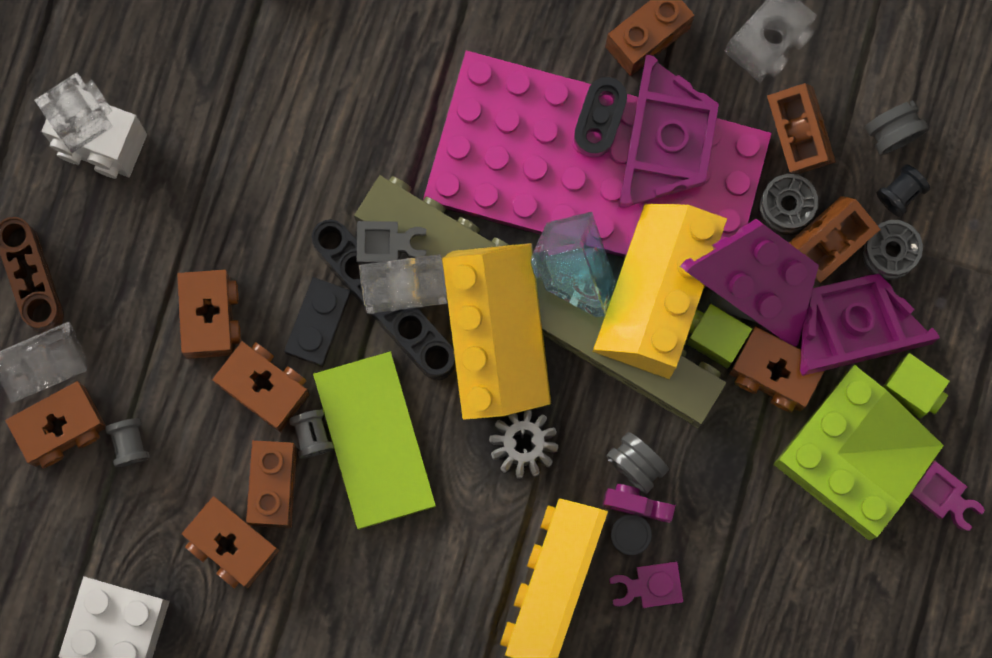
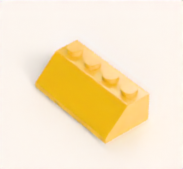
(653, 293)
(496, 330)
(556, 580)

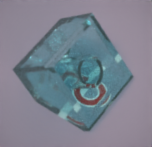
(575, 263)

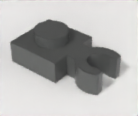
(381, 241)

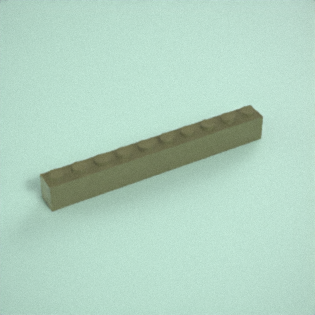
(686, 394)

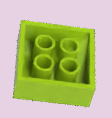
(860, 453)

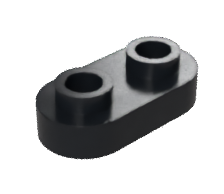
(600, 118)

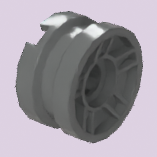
(897, 127)
(782, 189)
(893, 233)
(637, 462)

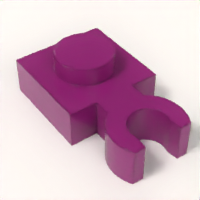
(941, 493)
(627, 500)
(654, 585)

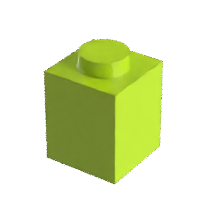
(717, 335)
(917, 386)

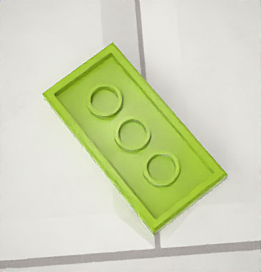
(374, 440)

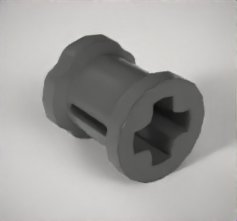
(308, 424)
(127, 442)

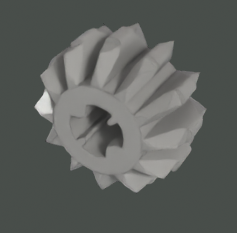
(537, 443)

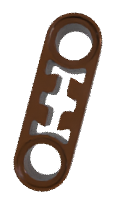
(42, 279)

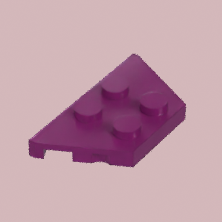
(668, 137)
(760, 277)
(858, 323)

